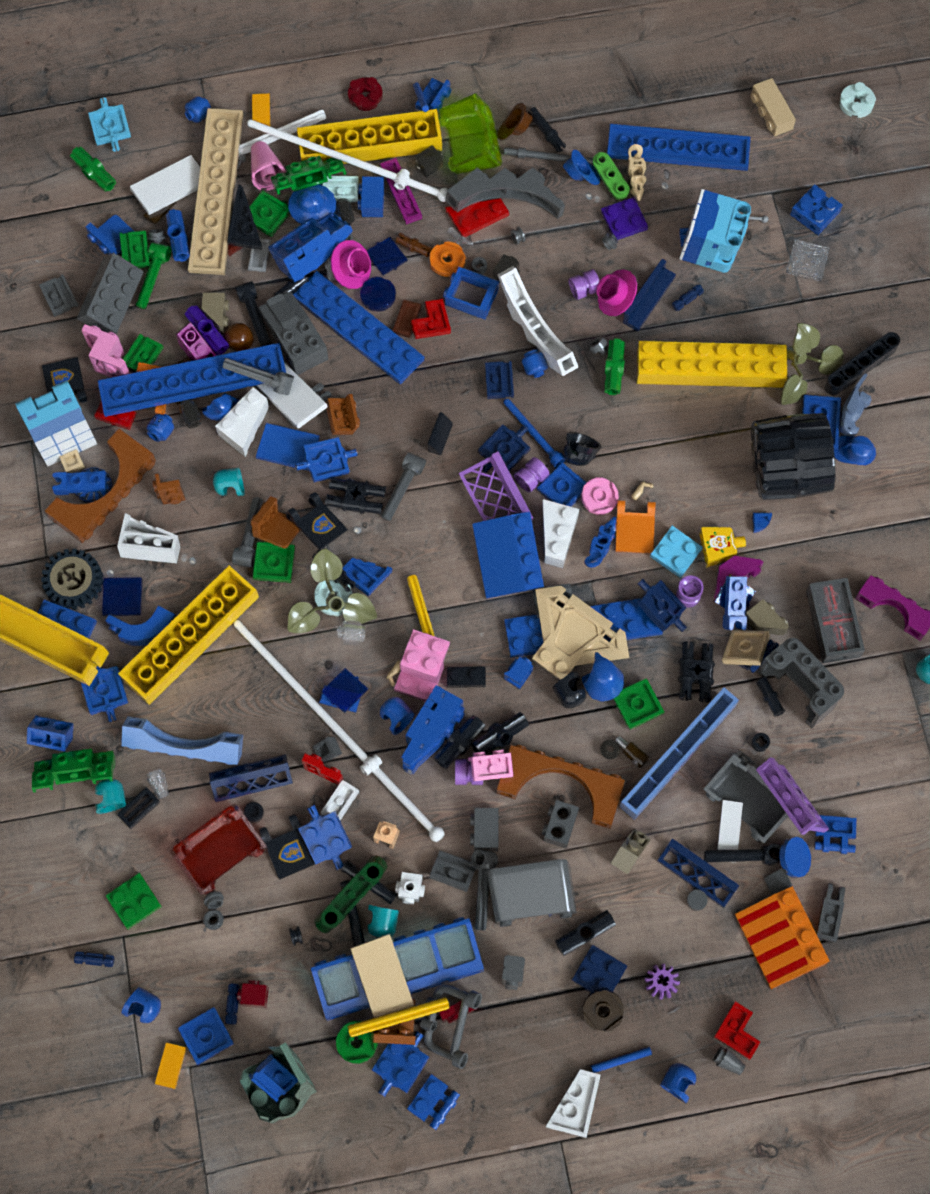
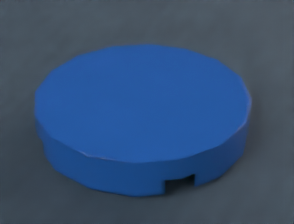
(795, 857)

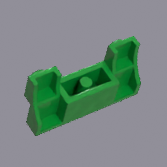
(307, 173)
(73, 767)

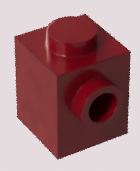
(253, 994)

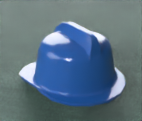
(580, 169)
(855, 450)

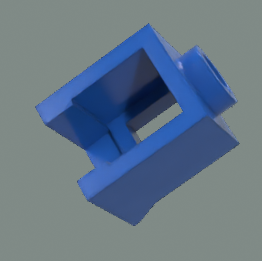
(519, 672)

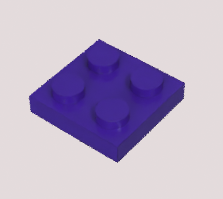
(624, 218)

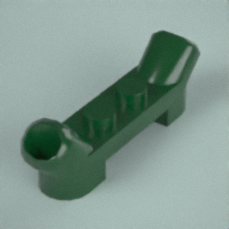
(351, 894)

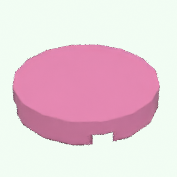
(599, 496)

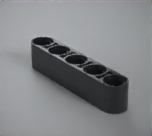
(867, 357)

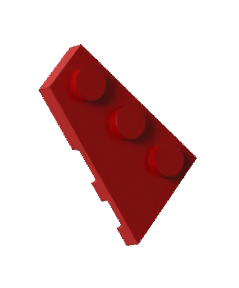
(477, 216)

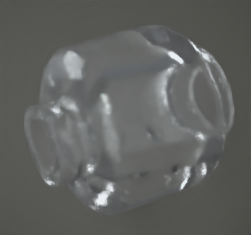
(351, 633)

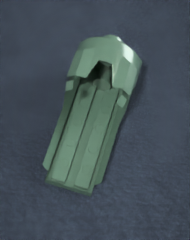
(265, 1106)

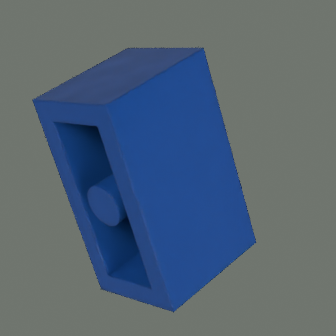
(372, 196)

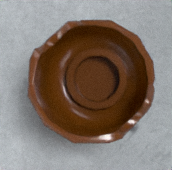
(239, 337)

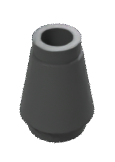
(727, 1060)

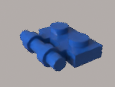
(838, 828)
(428, 1097)

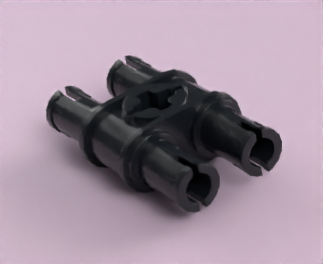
(360, 503)
(688, 676)

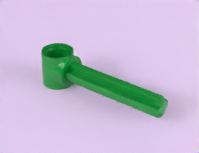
(158, 255)

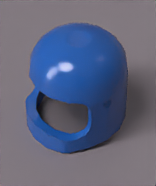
(397, 711)
(144, 1005)
(677, 1080)

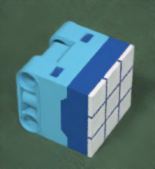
(715, 231)

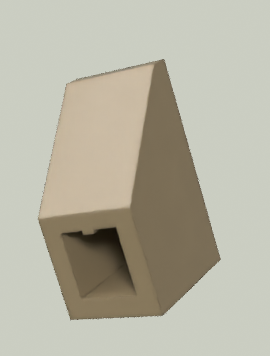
(215, 307)
(764, 618)
(630, 851)

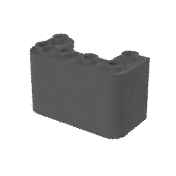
(808, 675)

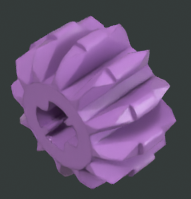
(664, 974)

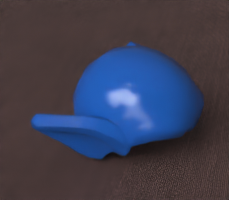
(220, 407)

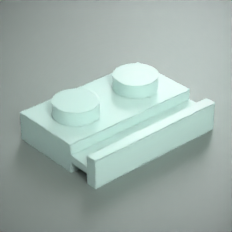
(344, 187)

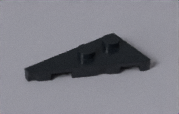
(242, 226)

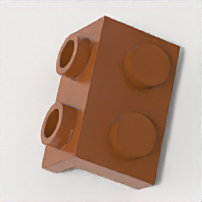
(342, 415)
(169, 492)

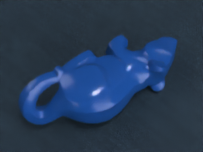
(600, 544)

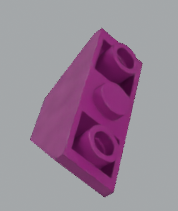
(193, 343)
(737, 567)

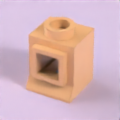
(386, 833)

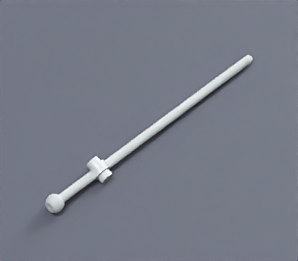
(401, 178)

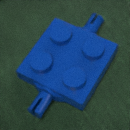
(326, 459)
(105, 692)
(325, 837)
(400, 1065)

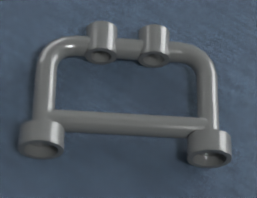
(429, 1024)

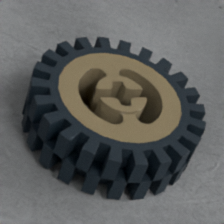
(69, 593)

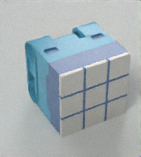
(56, 423)

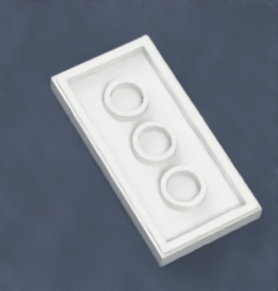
(167, 185)
(300, 404)

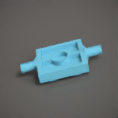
(109, 124)

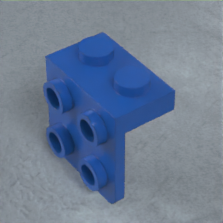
(108, 234)

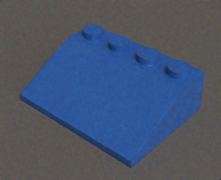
(508, 555)

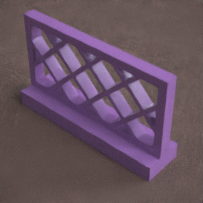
(507, 481)
(791, 797)

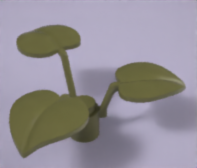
(805, 339)
(329, 567)

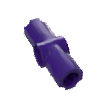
(211, 337)

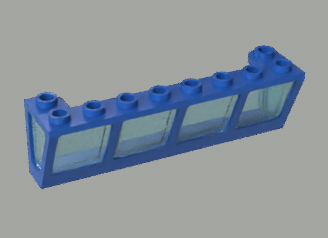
(425, 959)

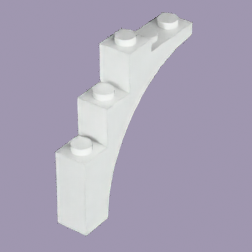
(536, 330)

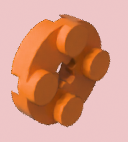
(442, 251)

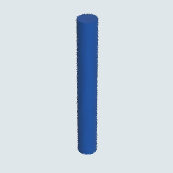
(420, 96)
(621, 1060)

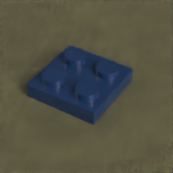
(599, 971)

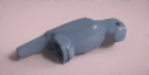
(853, 409)

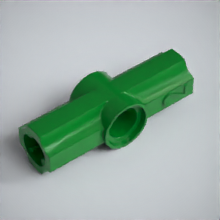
(93, 169)
(614, 366)

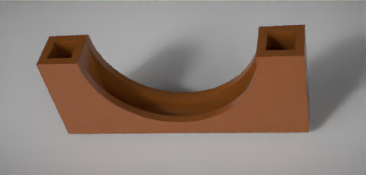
(83, 519)
(602, 788)

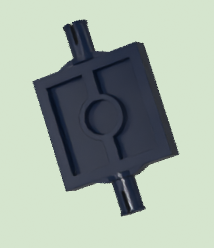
(508, 444)
(661, 605)

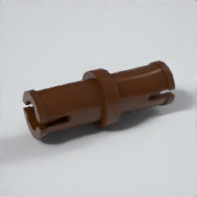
(413, 245)

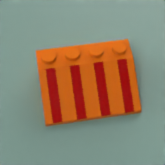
(782, 938)

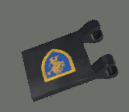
(65, 370)
(319, 524)
(288, 851)

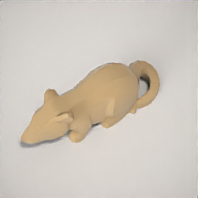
(636, 170)

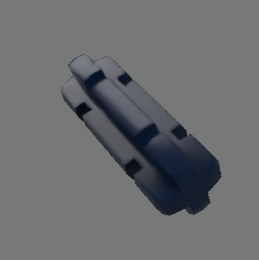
(688, 297)
(94, 959)
(232, 1004)

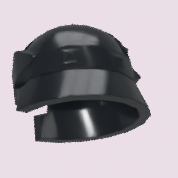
(580, 449)

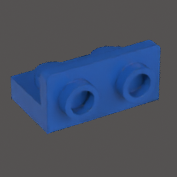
(435, 94)

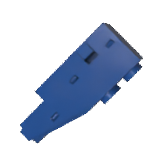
(309, 245)
(431, 727)

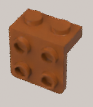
(273, 525)

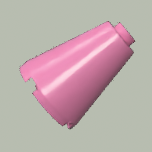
(264, 165)

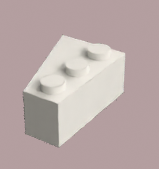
(243, 420)
(558, 529)
(146, 542)

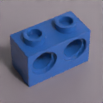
(50, 733)

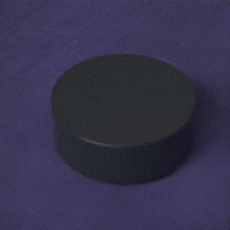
(254, 812)

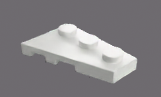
(576, 1107)

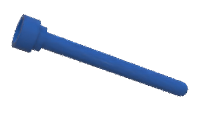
(555, 457)

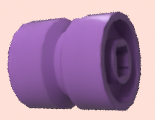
(584, 284)
(533, 473)
(690, 591)
(463, 773)

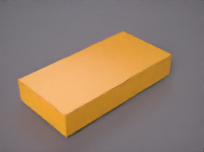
(261, 108)
(170, 1066)

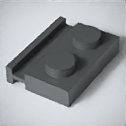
(58, 295)
(453, 871)

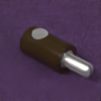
(632, 752)

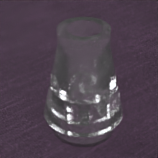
(158, 783)

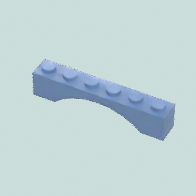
(143, 735)

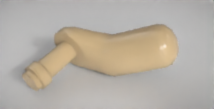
(637, 493)
(395, 670)

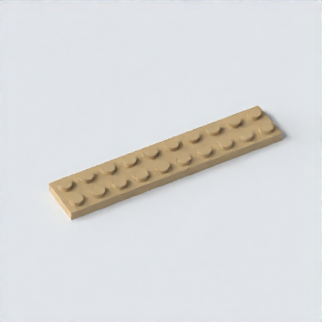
(215, 191)

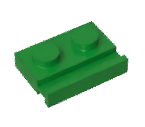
(135, 248)
(143, 351)

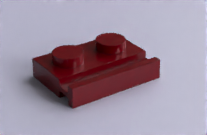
(452, 1013)

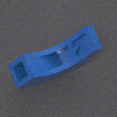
(143, 633)

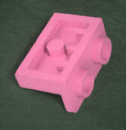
(491, 766)

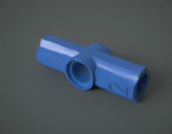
(177, 235)

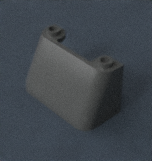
(741, 783)
(531, 891)

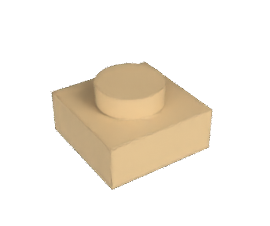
(72, 461)

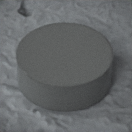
(697, 900)

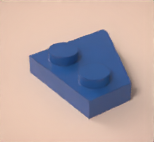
(366, 574)

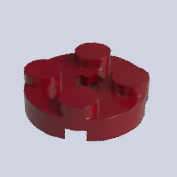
(362, 85)

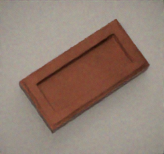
(407, 313)

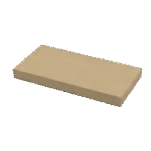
(382, 976)

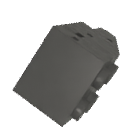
(294, 332)

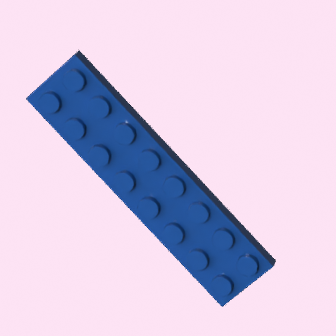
(680, 147)
(359, 327)
(526, 636)

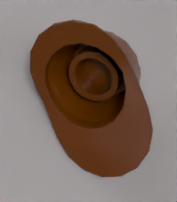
(515, 123)

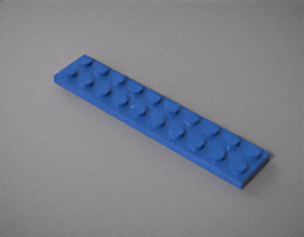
(185, 380)

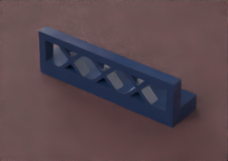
(648, 296)
(250, 771)
(701, 866)

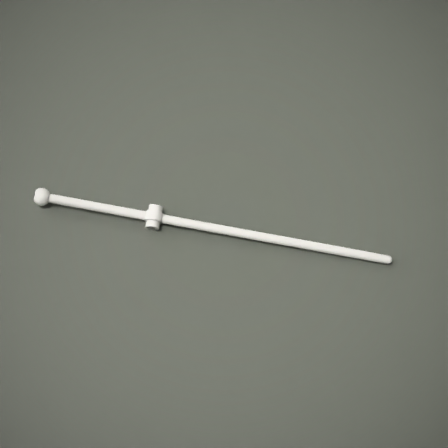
(370, 764)

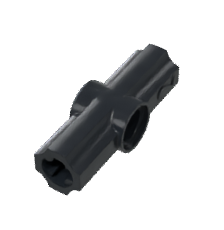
(500, 734)
(459, 742)
(596, 926)

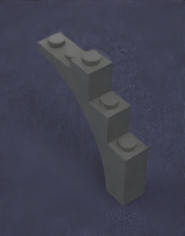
(504, 184)

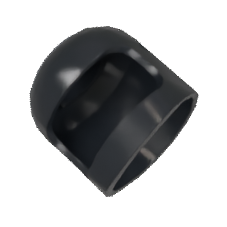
(567, 691)

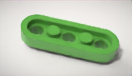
(614, 182)

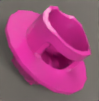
(350, 264)
(616, 292)

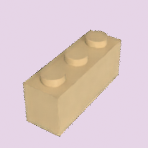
(772, 107)

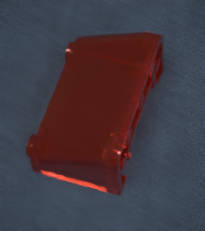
(217, 848)

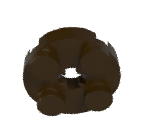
(600, 1021)

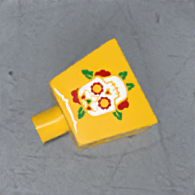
(719, 544)

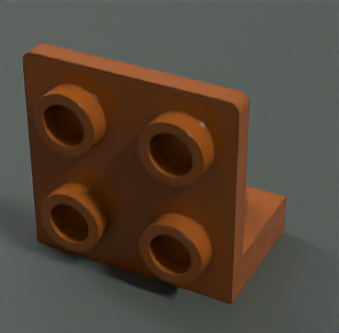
(396, 1034)

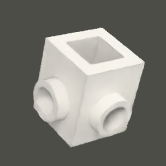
(410, 880)

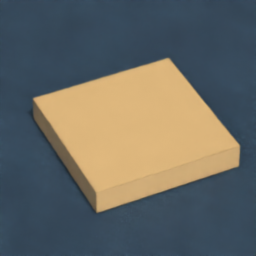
(746, 647)

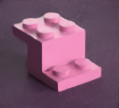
(105, 352)
(421, 665)

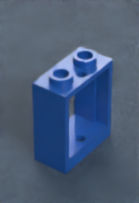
(476, 279)

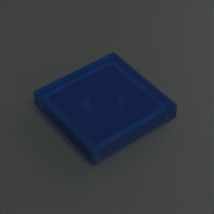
(122, 596)

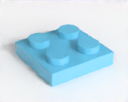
(676, 551)

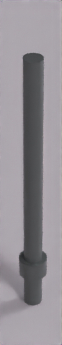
(522, 153)

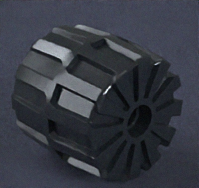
(793, 456)

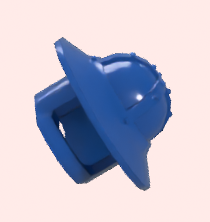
(311, 203)

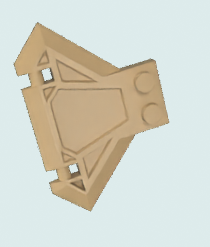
(573, 633)

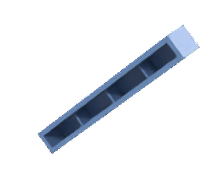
(678, 753)

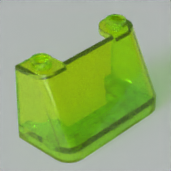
(471, 135)

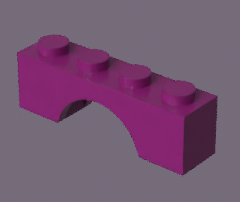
(877, 593)

